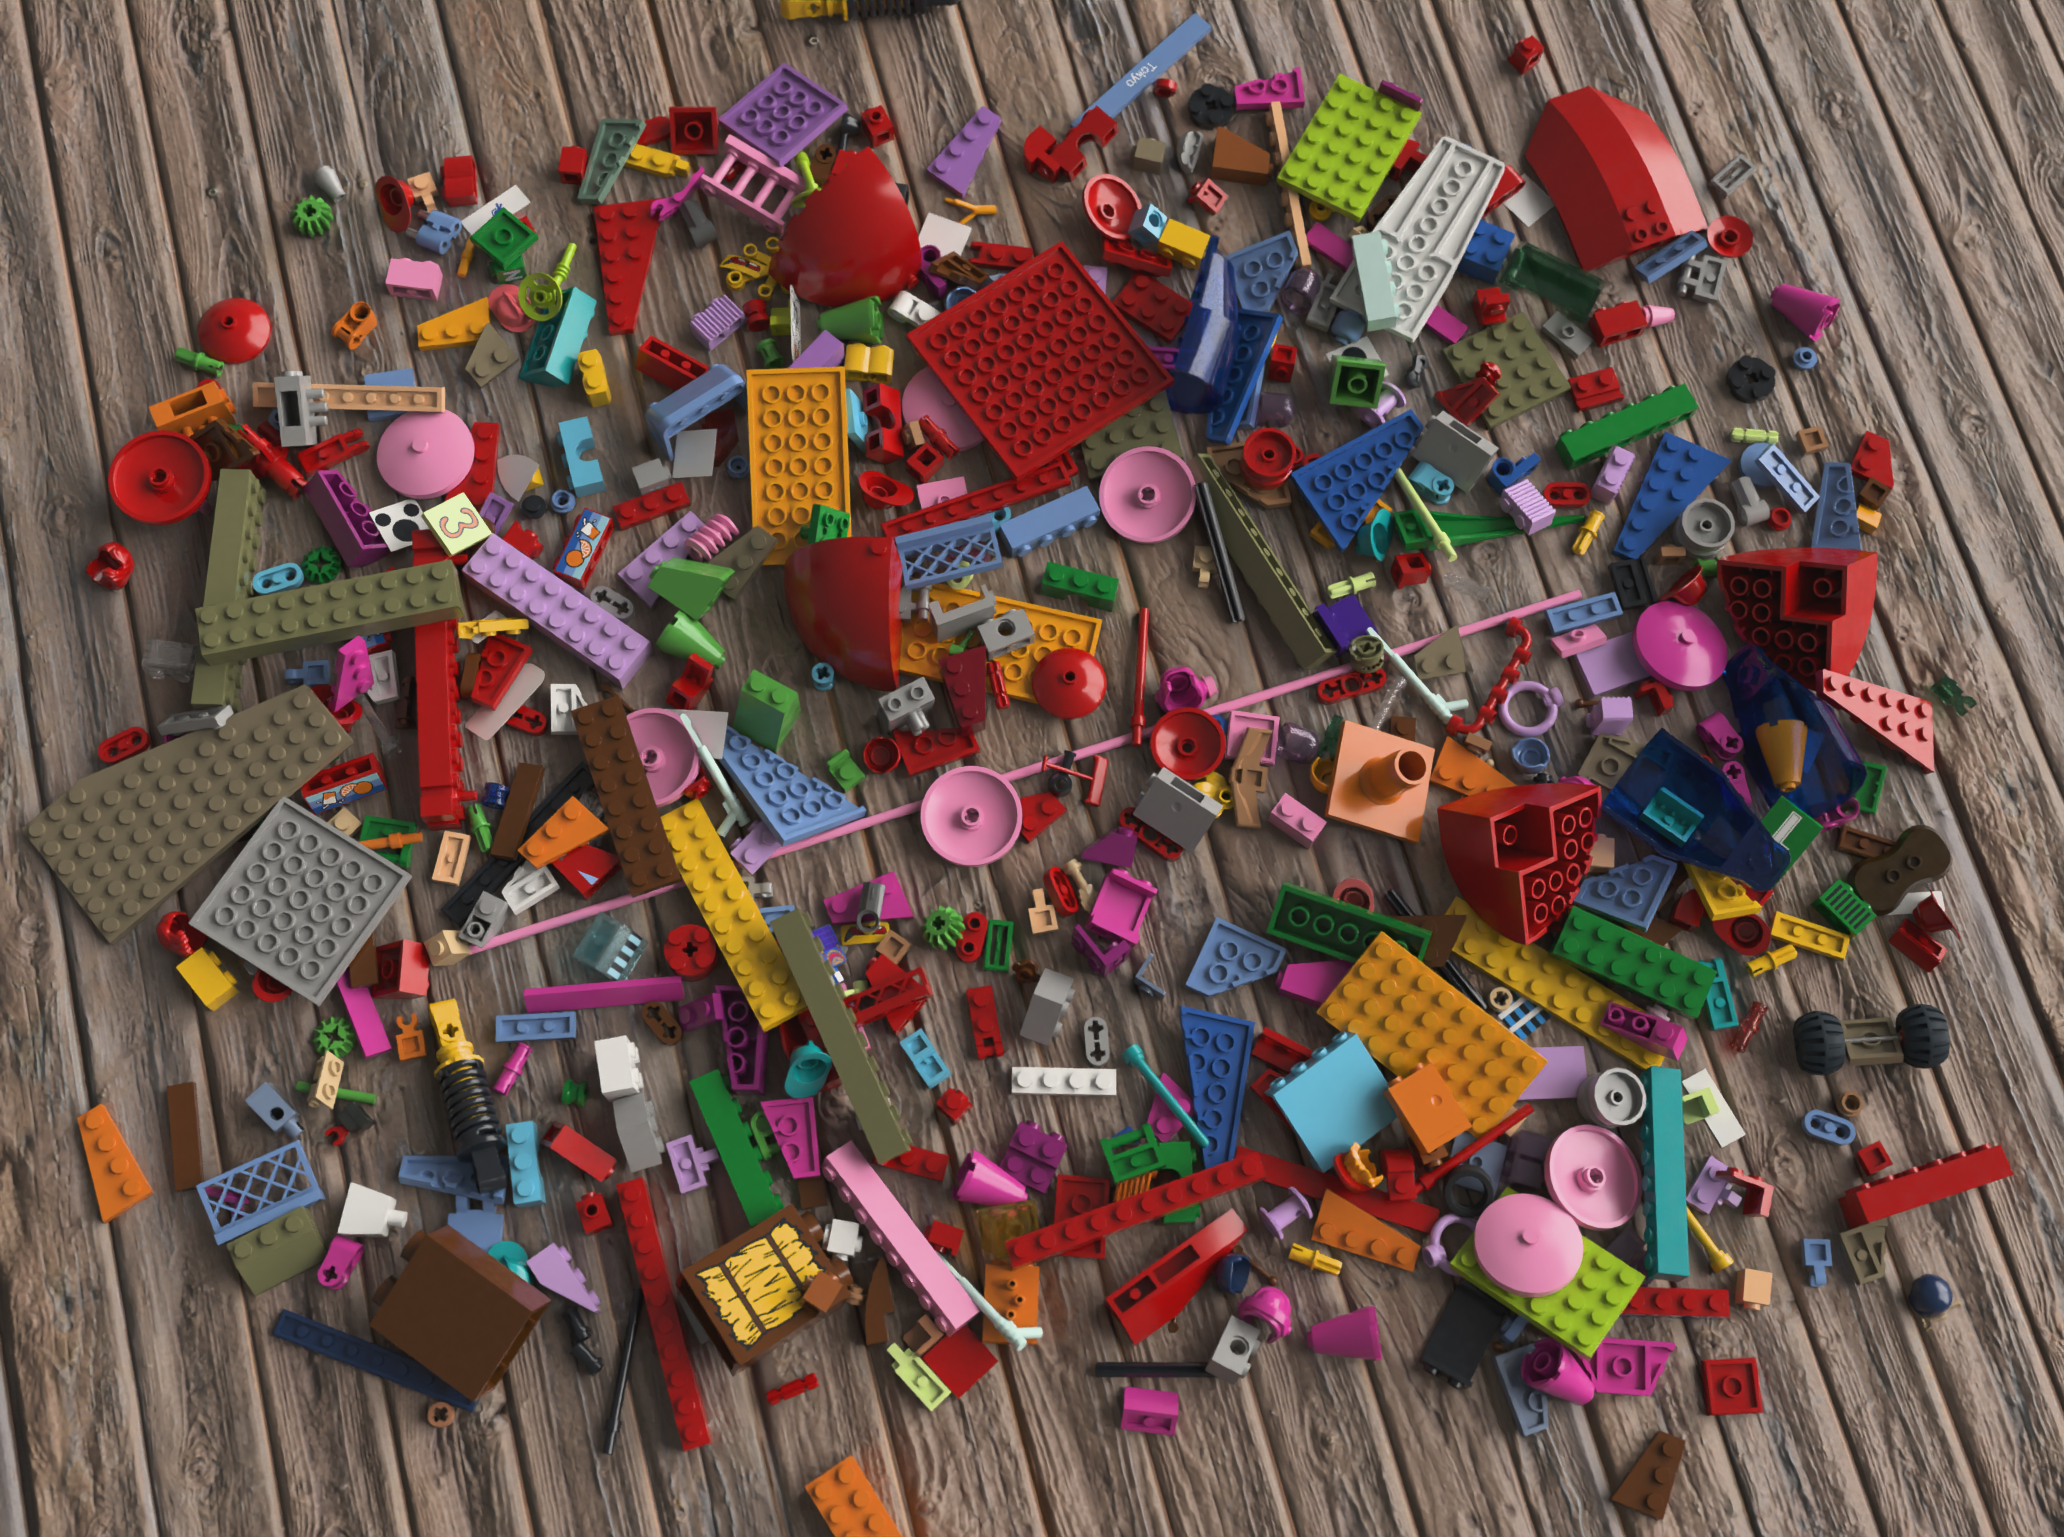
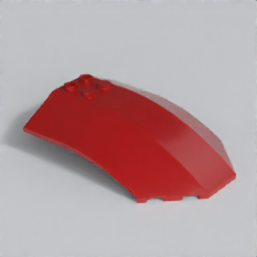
(1611, 178)

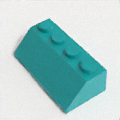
(559, 341)

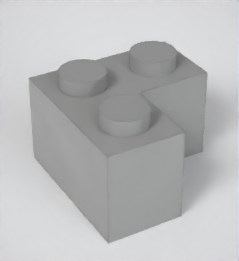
(1046, 1006)
(637, 1131)

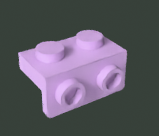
(755, 847)

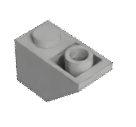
(485, 920)

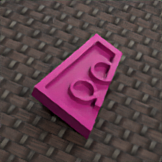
(1260, 93)
(353, 673)
(845, 906)
(795, 1133)

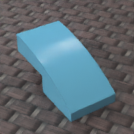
(925, 1058)

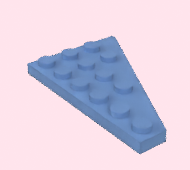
(781, 795)

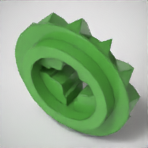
(338, 1048)

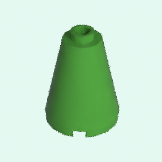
(855, 321)
(688, 636)

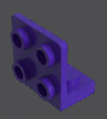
(1343, 622)

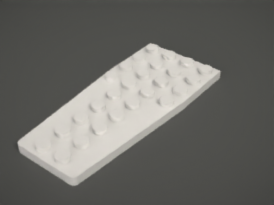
(1429, 231)

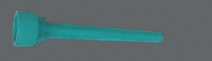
(1134, 1057)

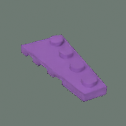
(961, 157)

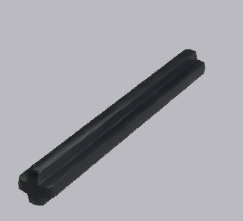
(1151, 1369)

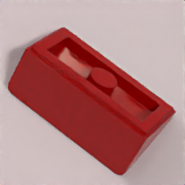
(1917, 945)

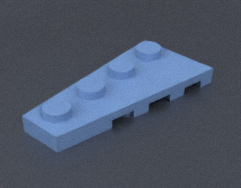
(1836, 511)

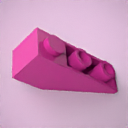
(1645, 1030)

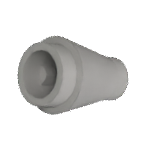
(328, 181)

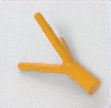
(976, 209)

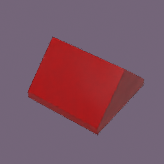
(694, 130)

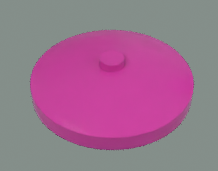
(1679, 646)

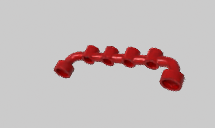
(1498, 693)

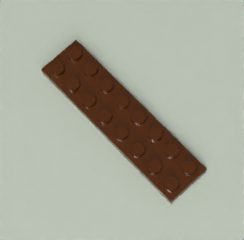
(626, 796)

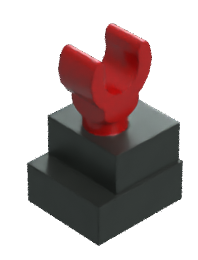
(353, 1119)

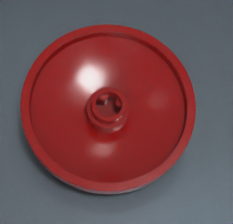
(160, 478)

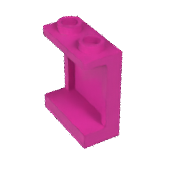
(1120, 907)

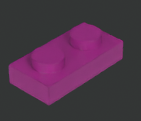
(701, 1012)

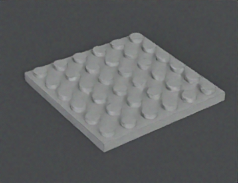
(300, 900)

